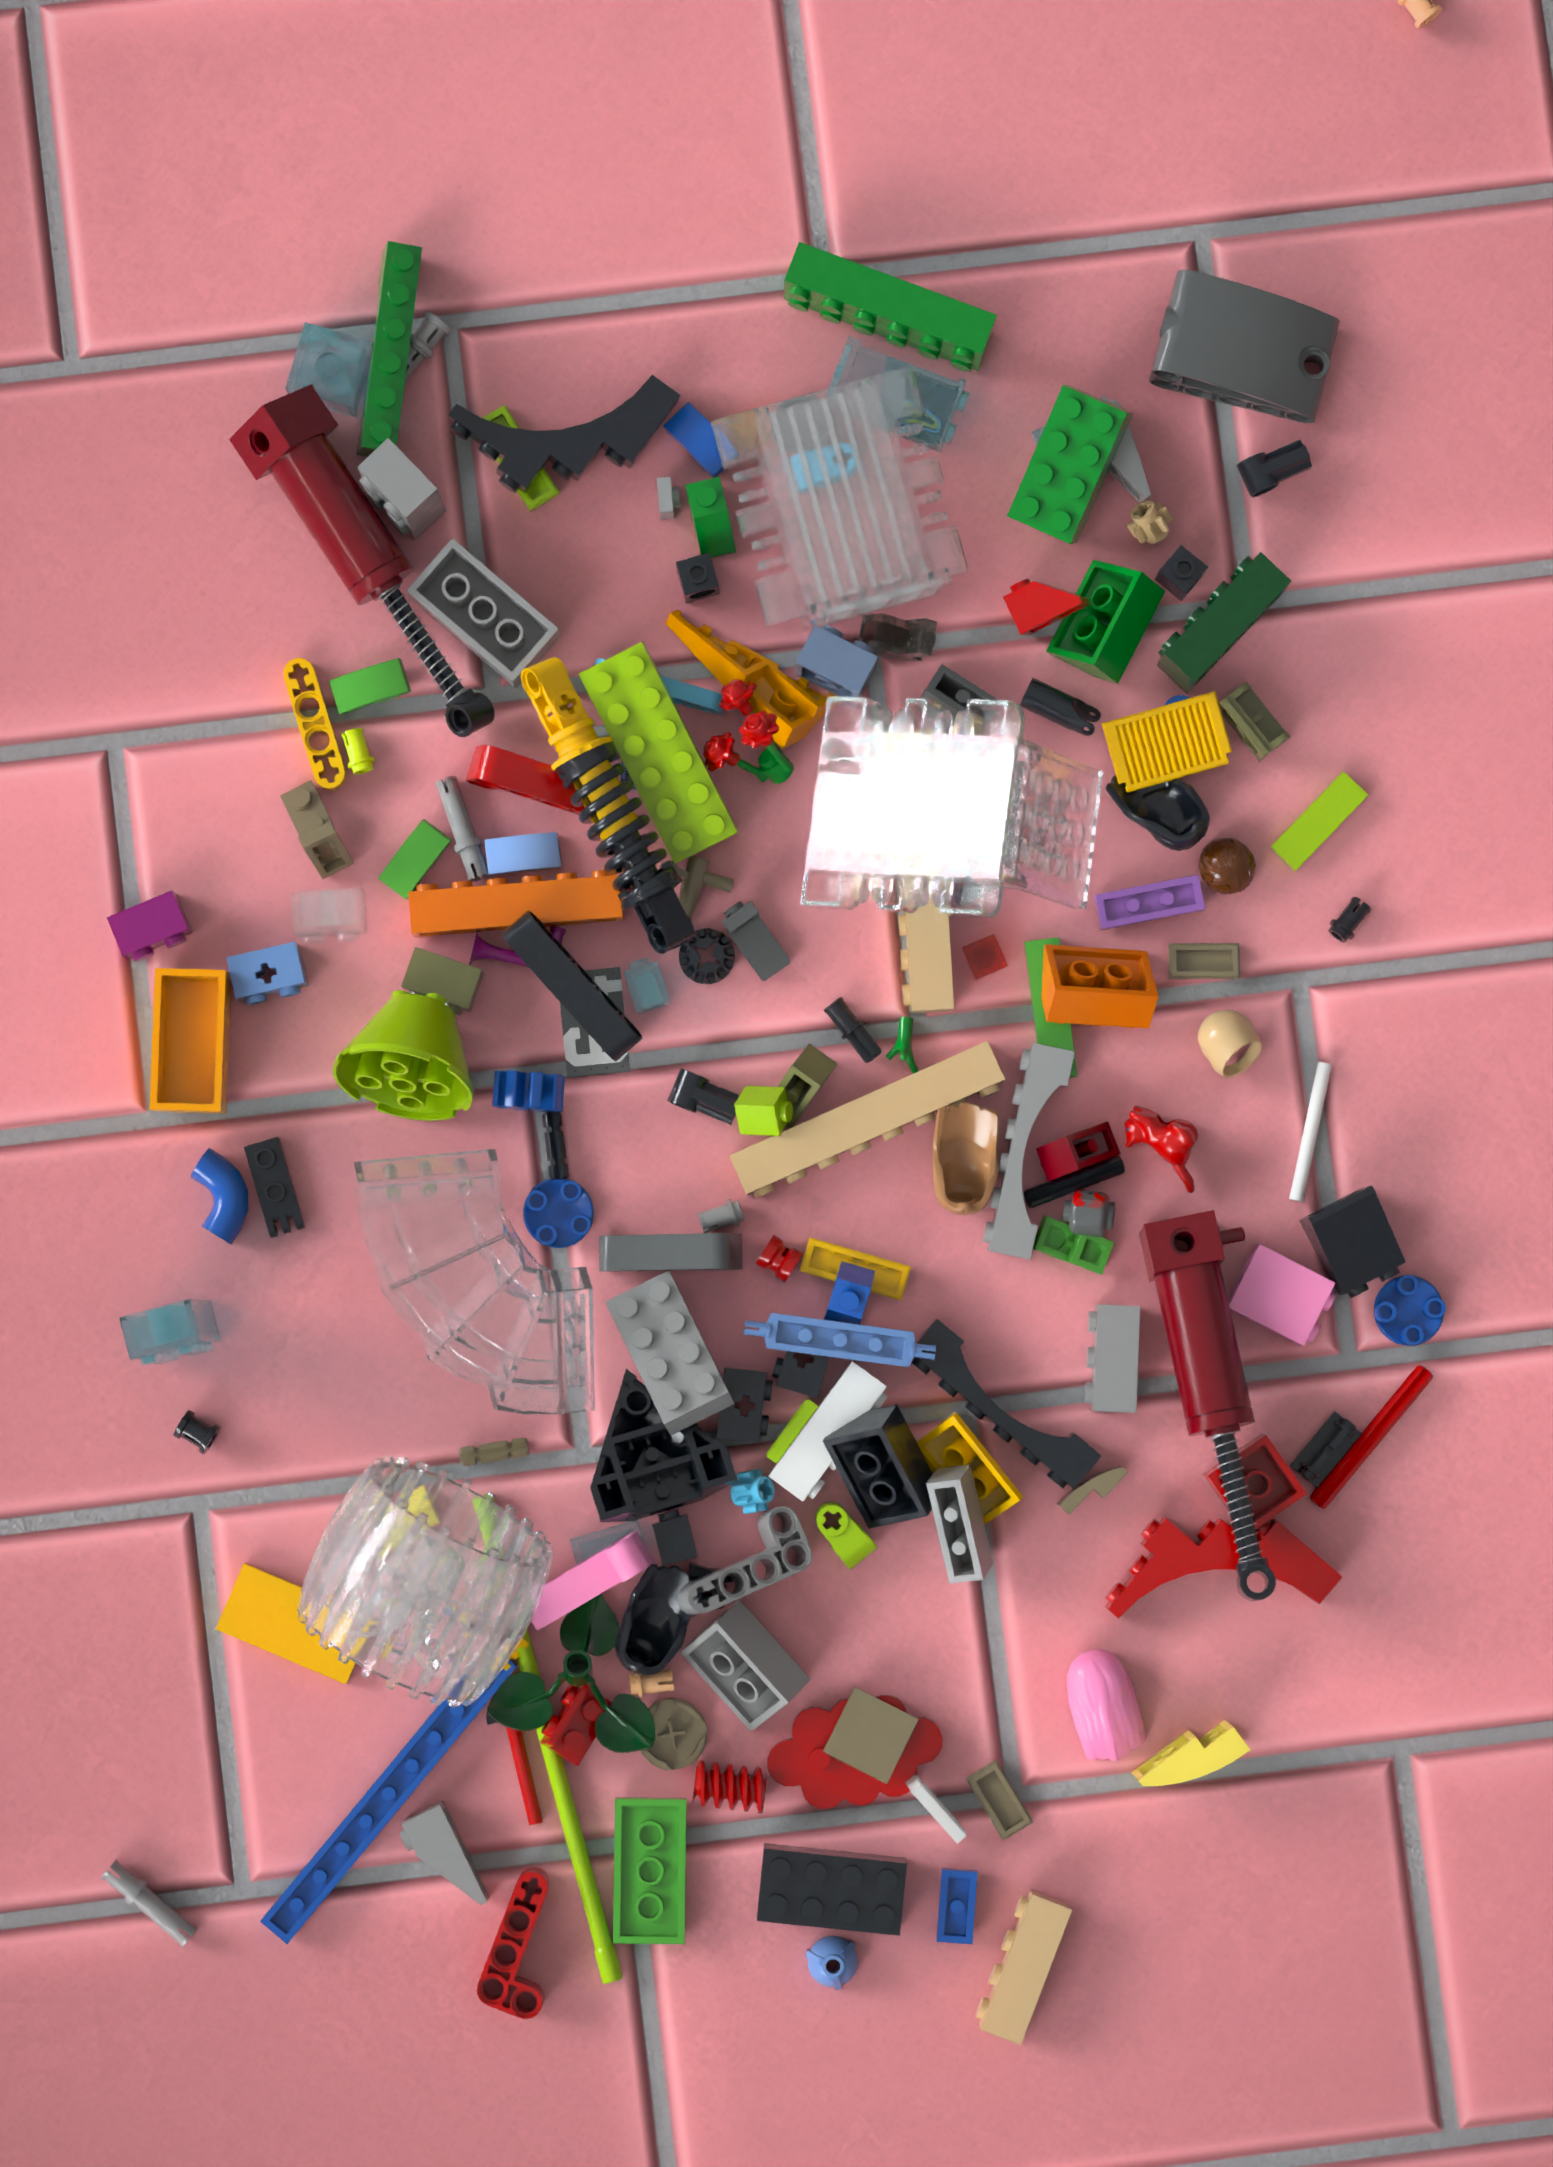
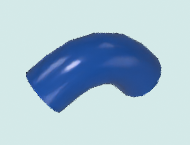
(228, 1194)

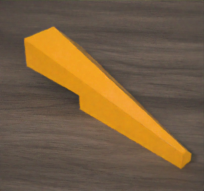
(791, 701)

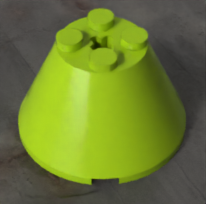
(408, 1060)

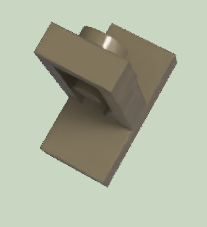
(316, 830)

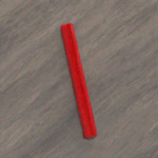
(1372, 1436)

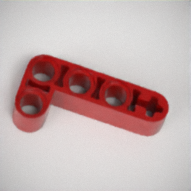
(520, 775)
(518, 1939)

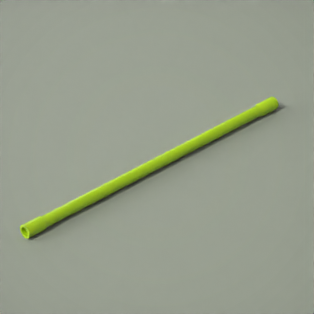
(604, 1949)

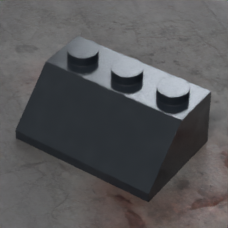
(882, 1467)

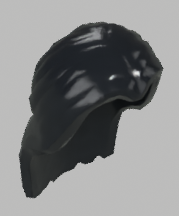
(1167, 810)
(653, 1621)

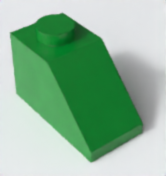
(710, 517)

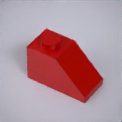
(1040, 605)

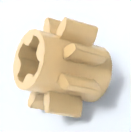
(1149, 522)

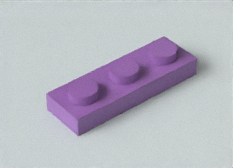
(1149, 902)

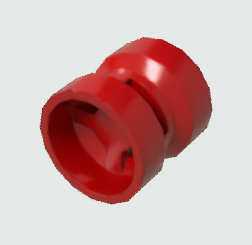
(779, 1258)

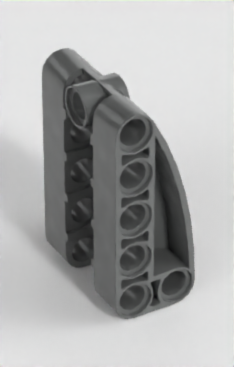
(1243, 347)

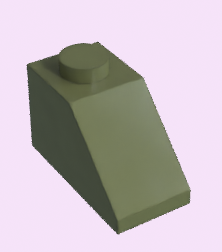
(806, 1079)

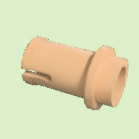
(651, 1684)

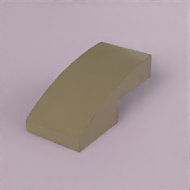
(1101, 1483)

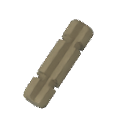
(494, 1451)

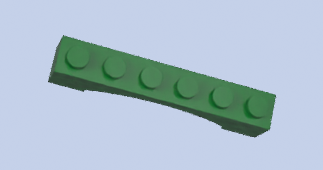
(390, 346)

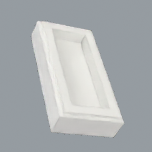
(936, 1808)

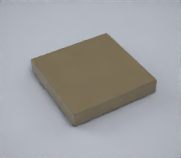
(870, 1735)

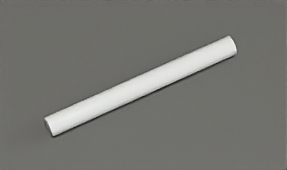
(1310, 1131)

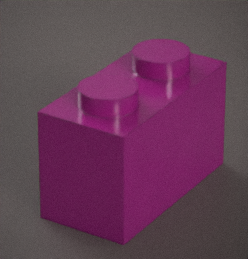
(150, 926)

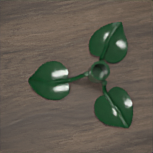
(525, 1705)

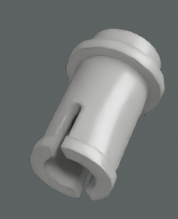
(721, 1216)

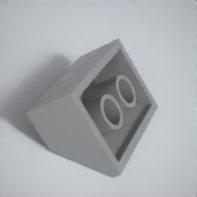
(745, 1666)

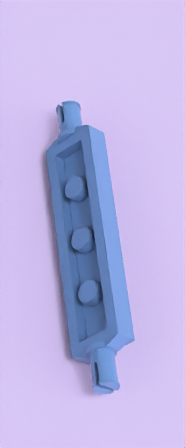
(839, 1340)

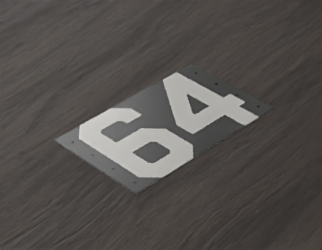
(581, 1051)

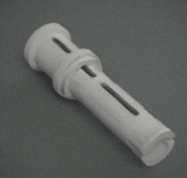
(425, 340)

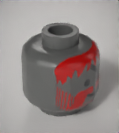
(1089, 1213)

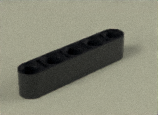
(572, 985)

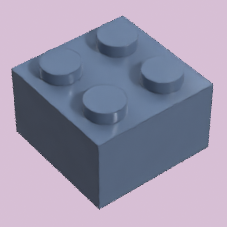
(836, 663)

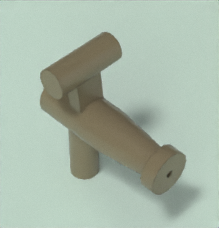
(693, 880)

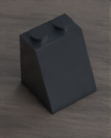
(1354, 1241)

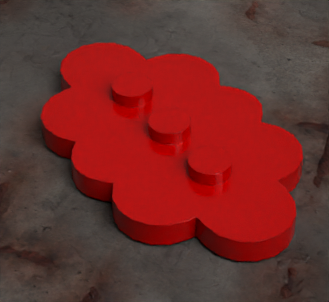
(828, 1780)

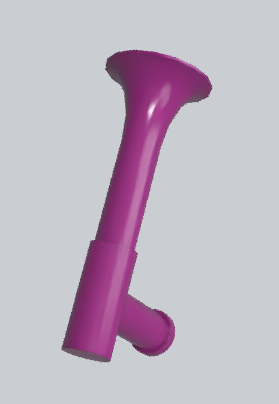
(483, 950)

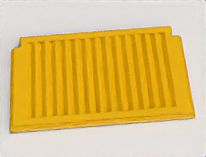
(1168, 742)

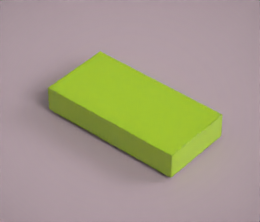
(791, 1430)

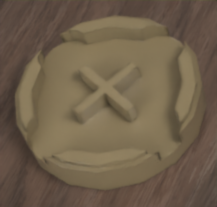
(678, 1734)

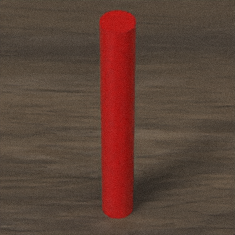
(524, 1776)

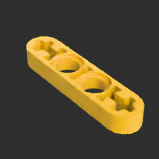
(314, 724)

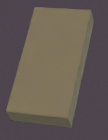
(1203, 961)
(999, 1799)

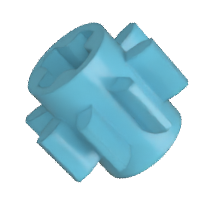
(752, 1491)

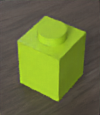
(763, 1110)

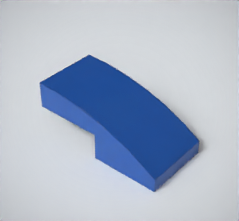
(696, 436)

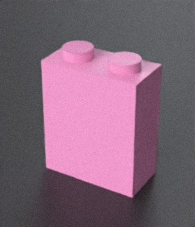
(1281, 1295)

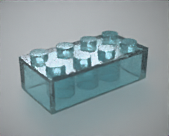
(170, 1331)

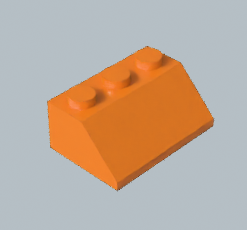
(1098, 986)

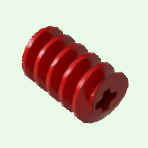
(730, 1786)

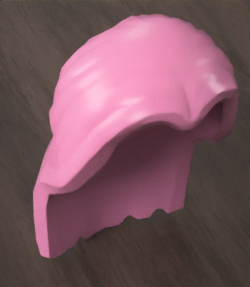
(1104, 1706)

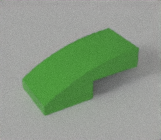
(370, 686)
(415, 858)
(1083, 1251)

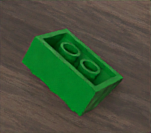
(1108, 630)

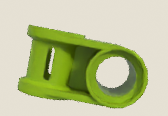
(847, 1538)

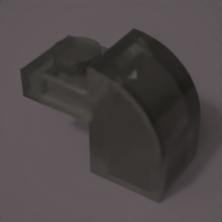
(898, 637)

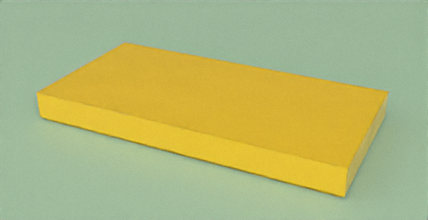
(266, 1616)

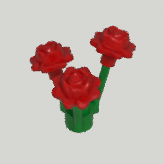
(755, 731)

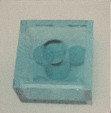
(334, 366)

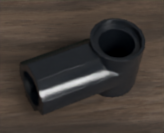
(1265, 471)
(697, 1094)

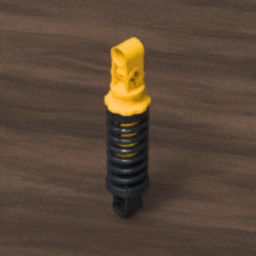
(587, 767)

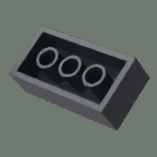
(831, 1889)

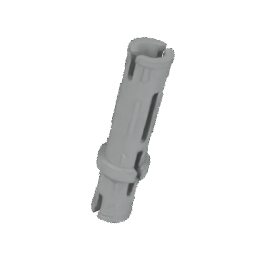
(466, 841)
(148, 1903)

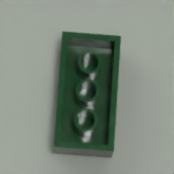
(1228, 617)

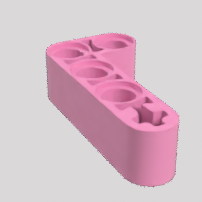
(591, 1578)

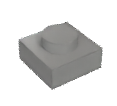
(667, 497)

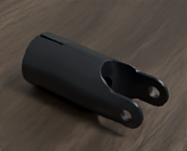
(1059, 707)

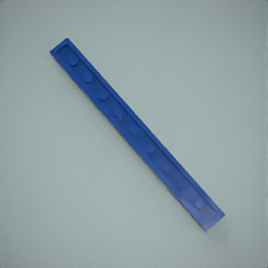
(373, 1813)

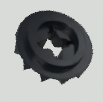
(710, 972)

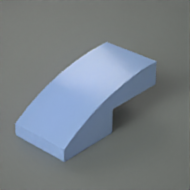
(523, 853)

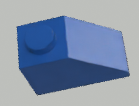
(849, 1294)

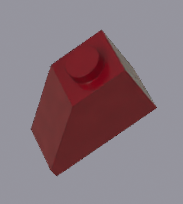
(1077, 1151)

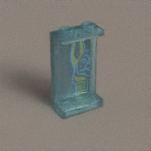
(939, 394)

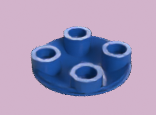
(558, 1213)
(1409, 1310)

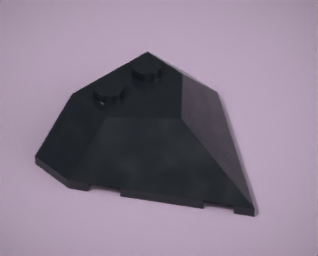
(647, 1468)

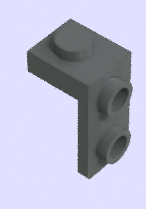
(754, 940)

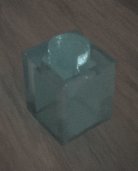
(646, 985)

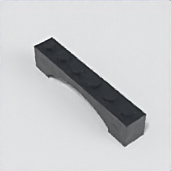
(1066, 1457)

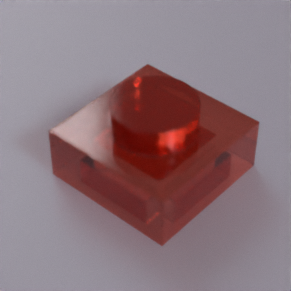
(984, 957)

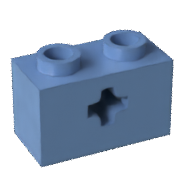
(248, 967)

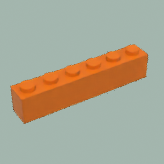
(500, 904)

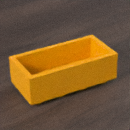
(190, 1041)

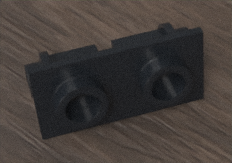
(1326, 1449)

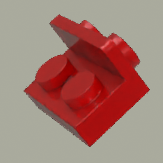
(574, 1726)

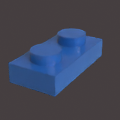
(956, 1906)

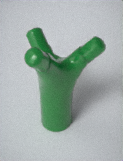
(904, 1044)

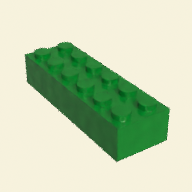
(888, 307)

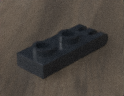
(274, 1185)

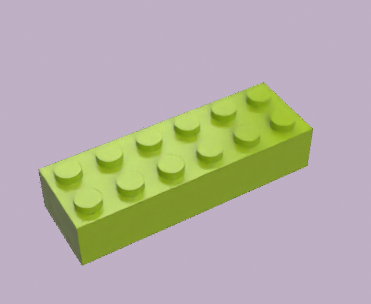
(658, 752)

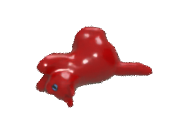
(1169, 1139)

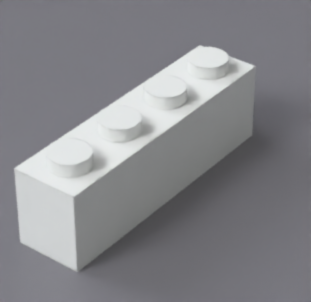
(807, 1456)

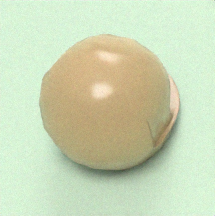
(1224, 1035)

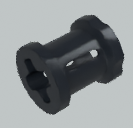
(196, 1431)

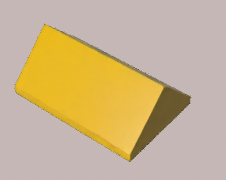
(955, 1445)

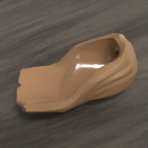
(965, 1157)

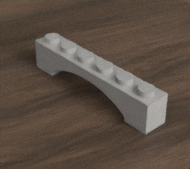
(1044, 1072)

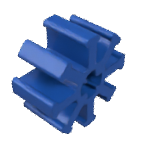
(528, 1091)

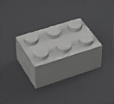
(401, 489)

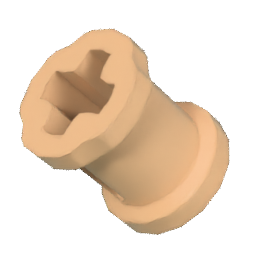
(1422, 10)

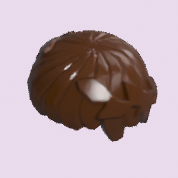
(1227, 865)

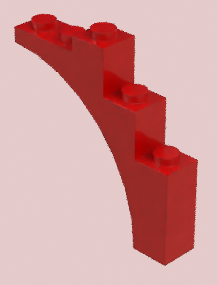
(1176, 1555)

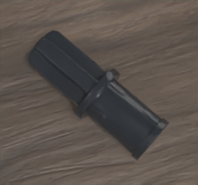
(853, 1030)

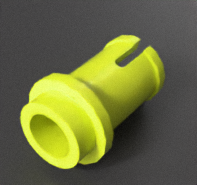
(357, 751)

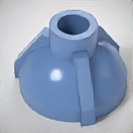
(832, 1948)

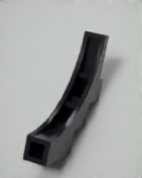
(572, 449)

